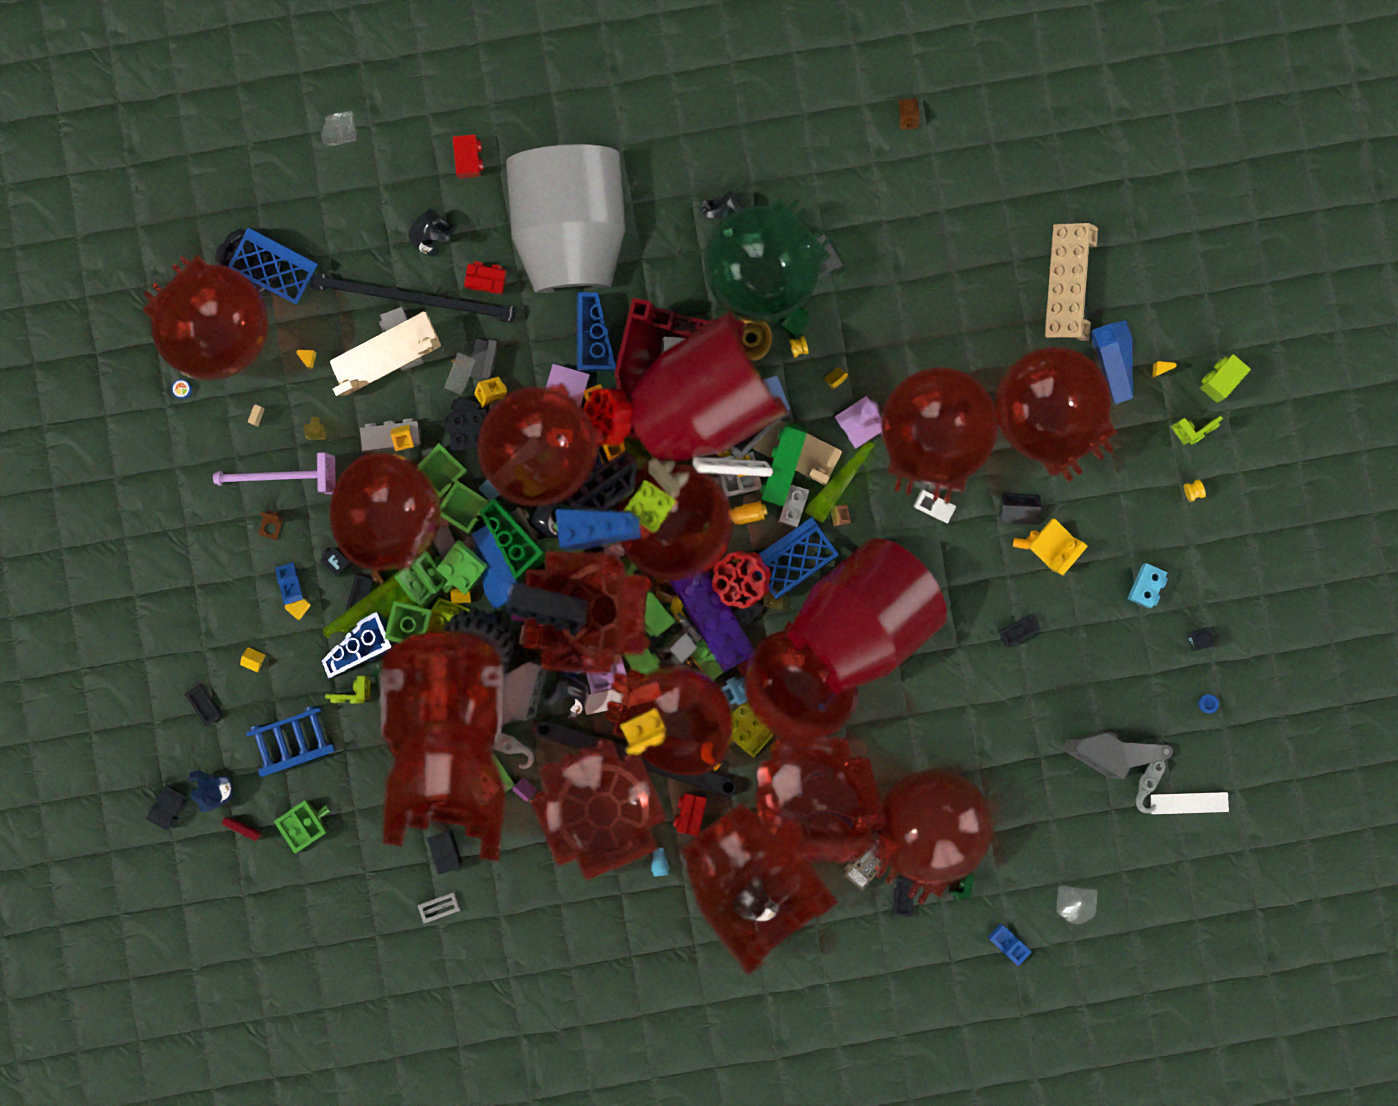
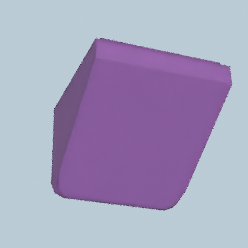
(524, 789)

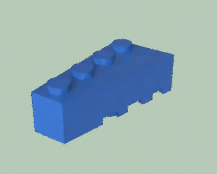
(592, 336)
(591, 528)

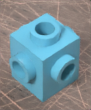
(735, 690)

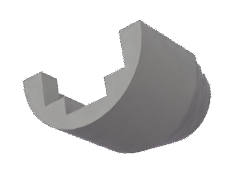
(567, 214)

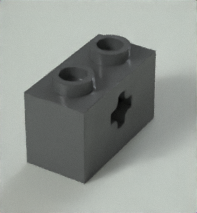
(675, 647)

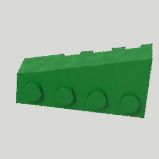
(784, 464)
(516, 544)

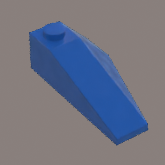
(1114, 353)
(497, 576)
(359, 646)

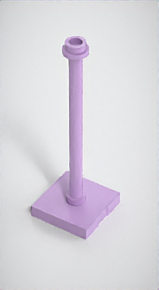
(860, 422)
(325, 473)

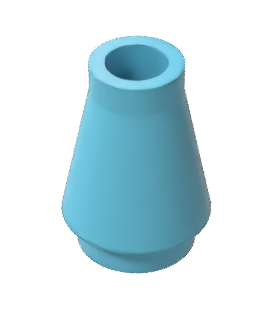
(659, 863)

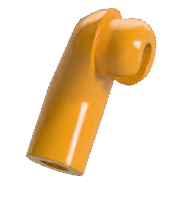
(1024, 543)

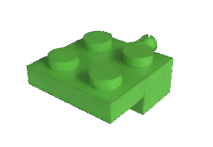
(461, 568)
(421, 578)
(302, 825)

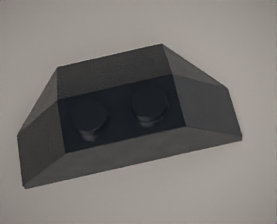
(607, 485)

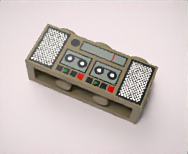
(863, 870)

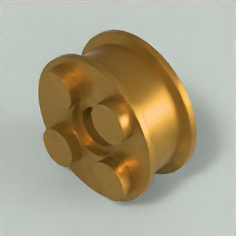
(763, 339)

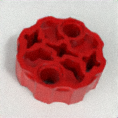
(610, 414)
(731, 572)

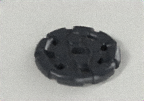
(224, 255)

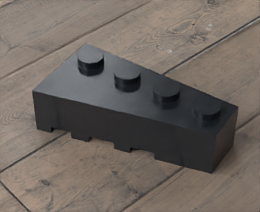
(547, 607)

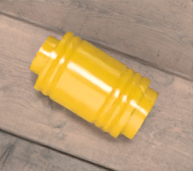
(749, 513)

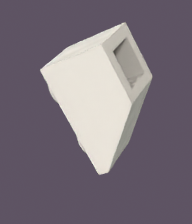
(936, 509)

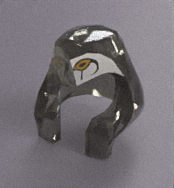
(754, 902)

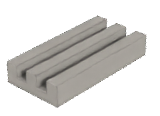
(454, 902)

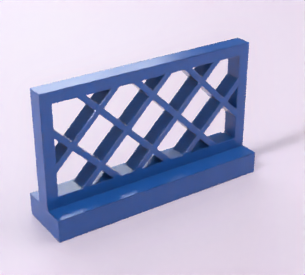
(280, 251)
(788, 543)

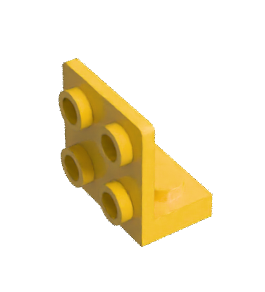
(1057, 547)
(644, 731)

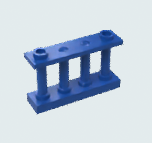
(305, 752)

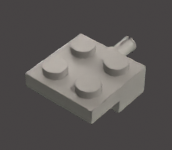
(735, 485)

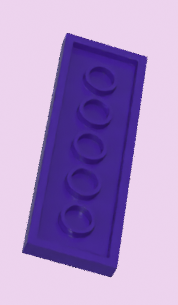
(714, 621)

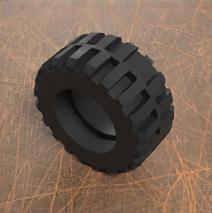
(486, 628)

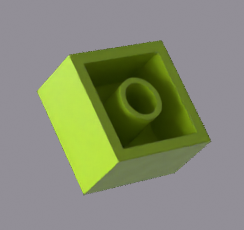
(1225, 378)

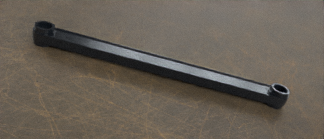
(504, 313)
(580, 740)

